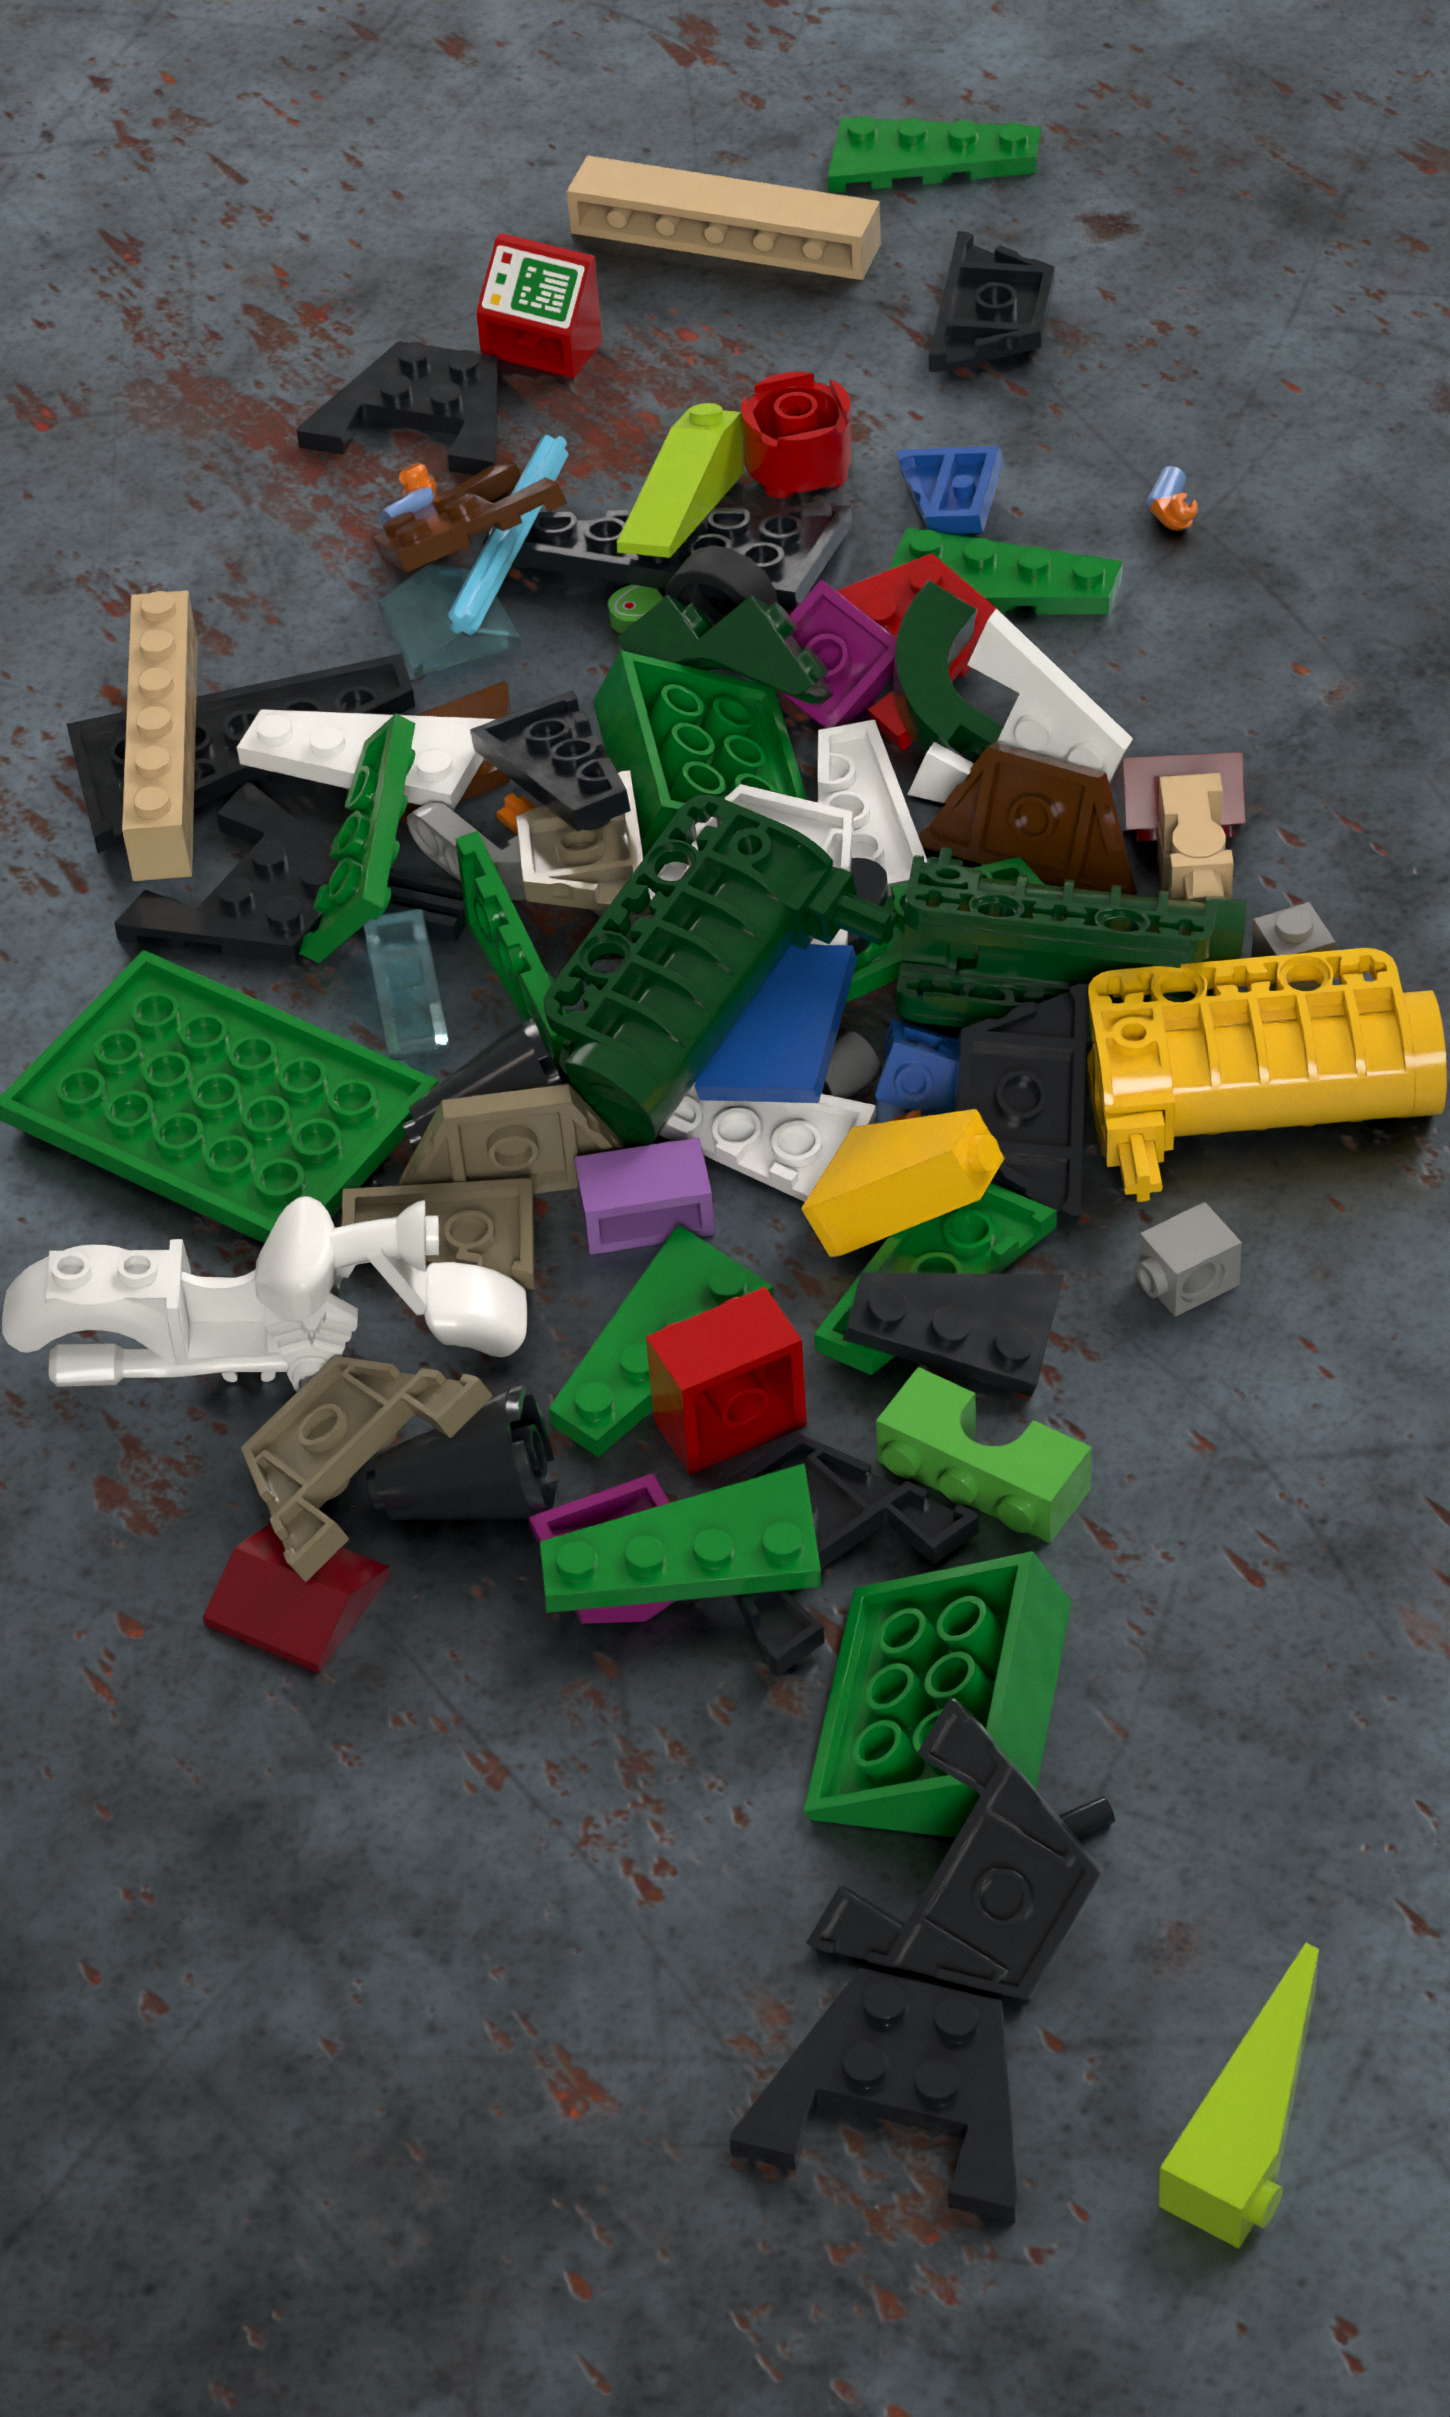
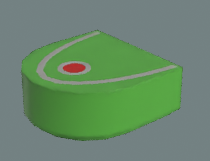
(630, 605)

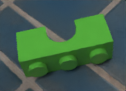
(1024, 1484)

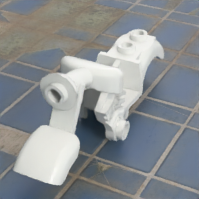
(261, 1322)

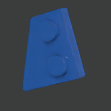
(952, 485)

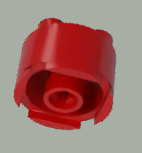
(797, 434)

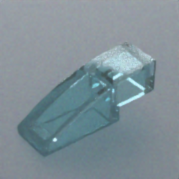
(405, 985)

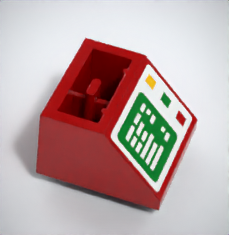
(539, 306)

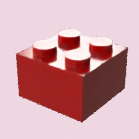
(727, 1380)

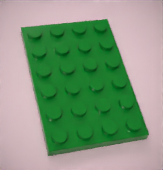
(214, 1097)

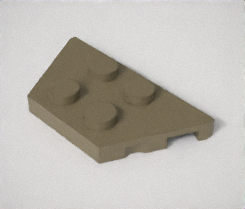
(581, 866)
(510, 1137)

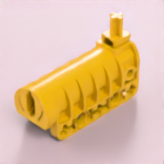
(1255, 1053)

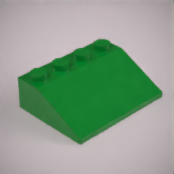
(690, 736)
(909, 1645)

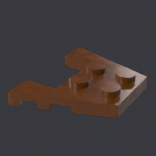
(463, 513)

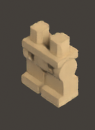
(1191, 838)

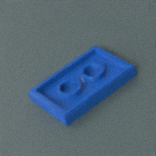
(786, 1033)

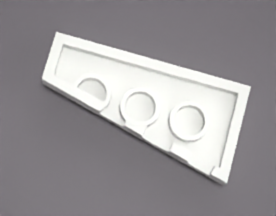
(329, 745)
(861, 779)
(770, 1141)

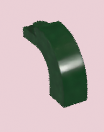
(927, 645)

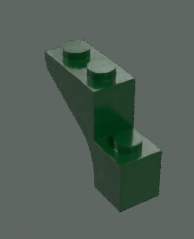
(748, 641)

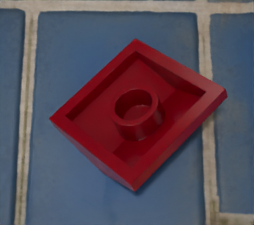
(279, 1612)

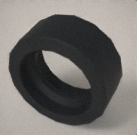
(725, 571)

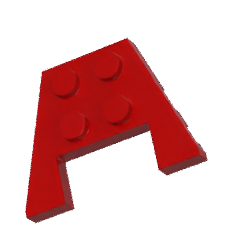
(886, 602)

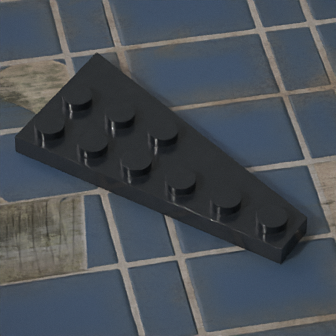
(783, 545)
(221, 723)

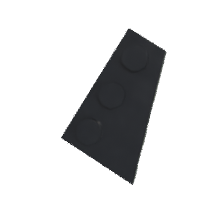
(959, 1323)

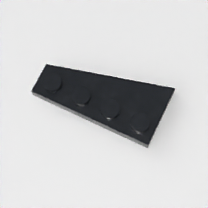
(556, 761)

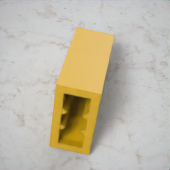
(900, 1177)

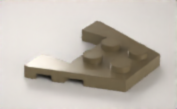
(332, 1431)

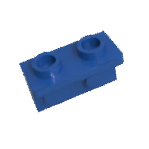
(918, 1070)

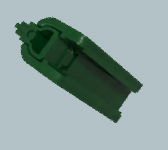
(999, 944)
(696, 960)

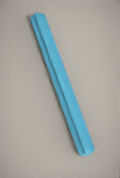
(503, 546)

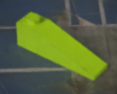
(686, 482)
(1232, 2149)

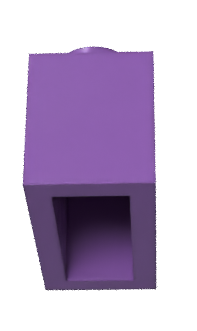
(643, 1194)

